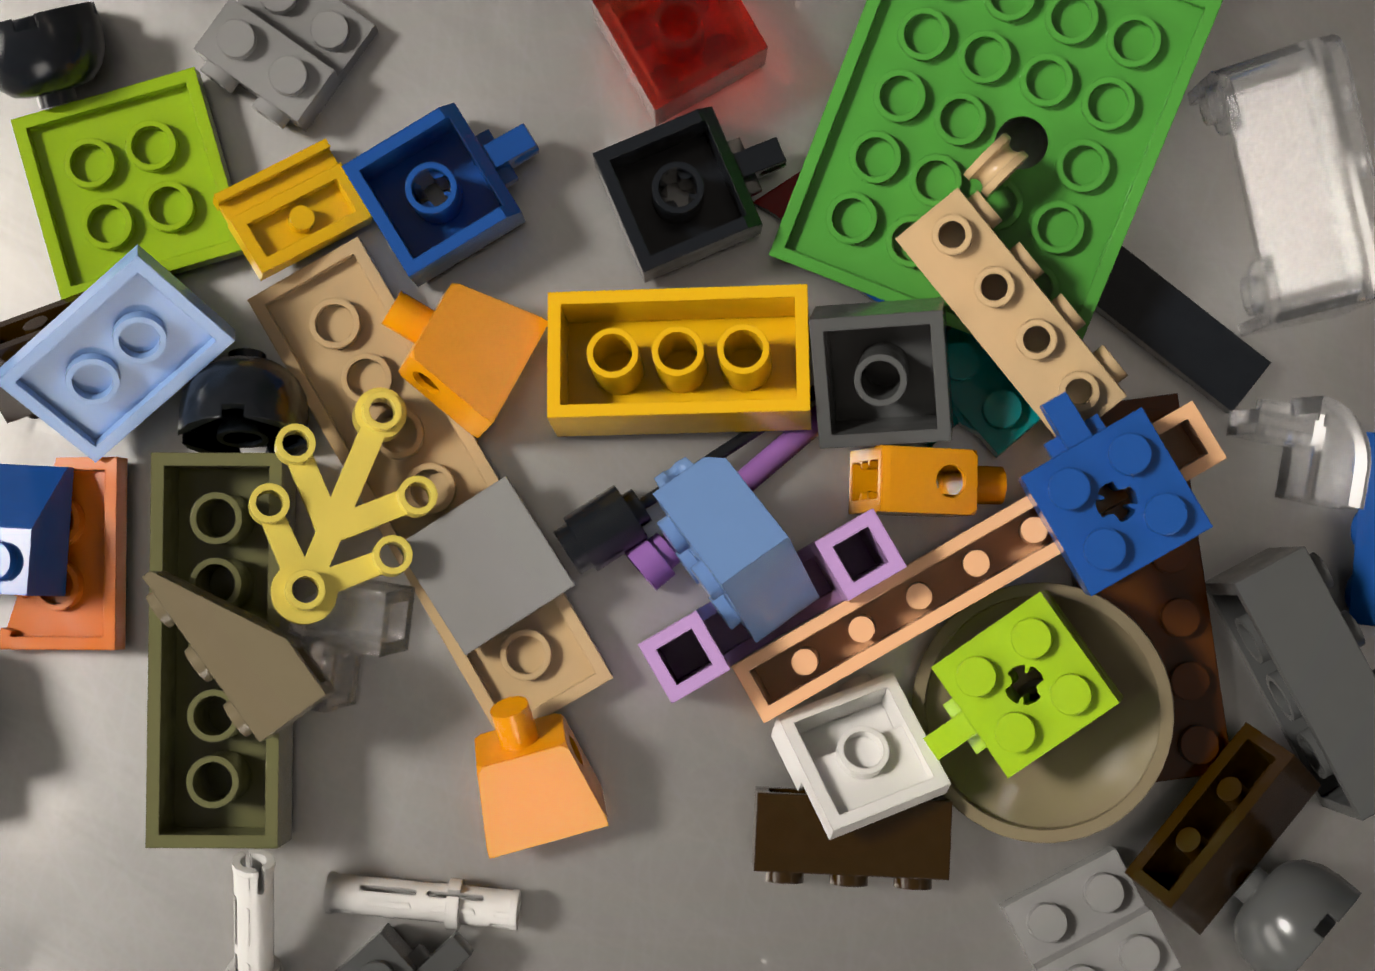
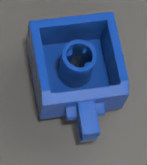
(447, 153)
(1124, 457)

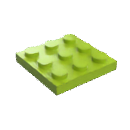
(128, 174)

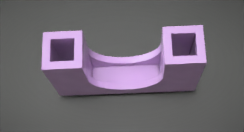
(840, 568)

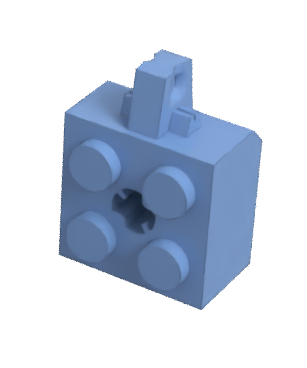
(732, 545)

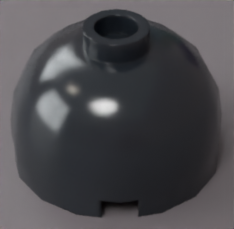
(51, 53)
(242, 405)

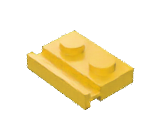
(292, 209)

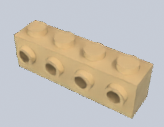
(1007, 310)

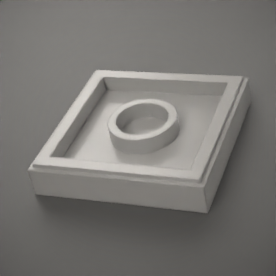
(487, 565)

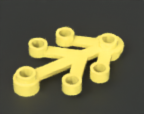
(335, 515)

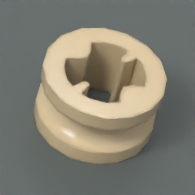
(995, 165)

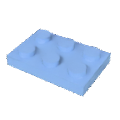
(116, 354)

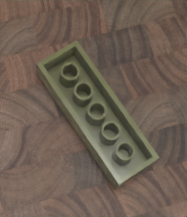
(201, 773)

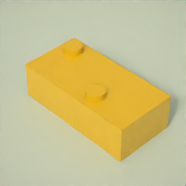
(679, 360)

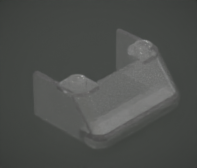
(1301, 180)

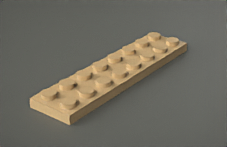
(334, 343)

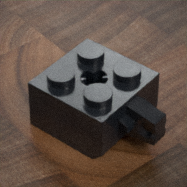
(697, 157)

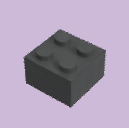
(881, 373)

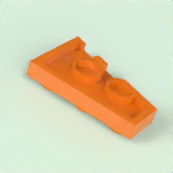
(95, 597)

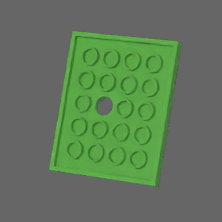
(929, 96)

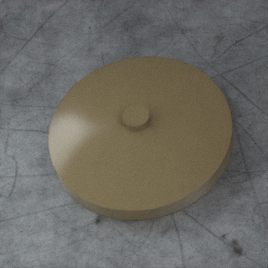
(1090, 775)

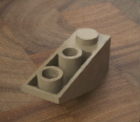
(255, 663)

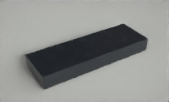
(1179, 332)

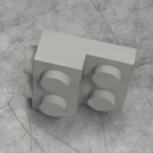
(285, 53)
(1089, 921)

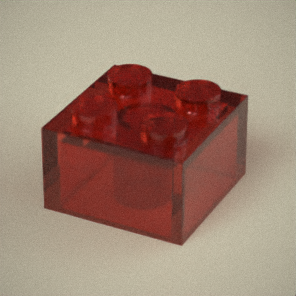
(680, 48)

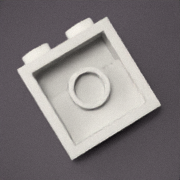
(859, 754)

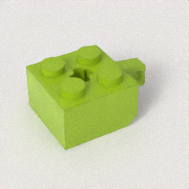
(989, 709)

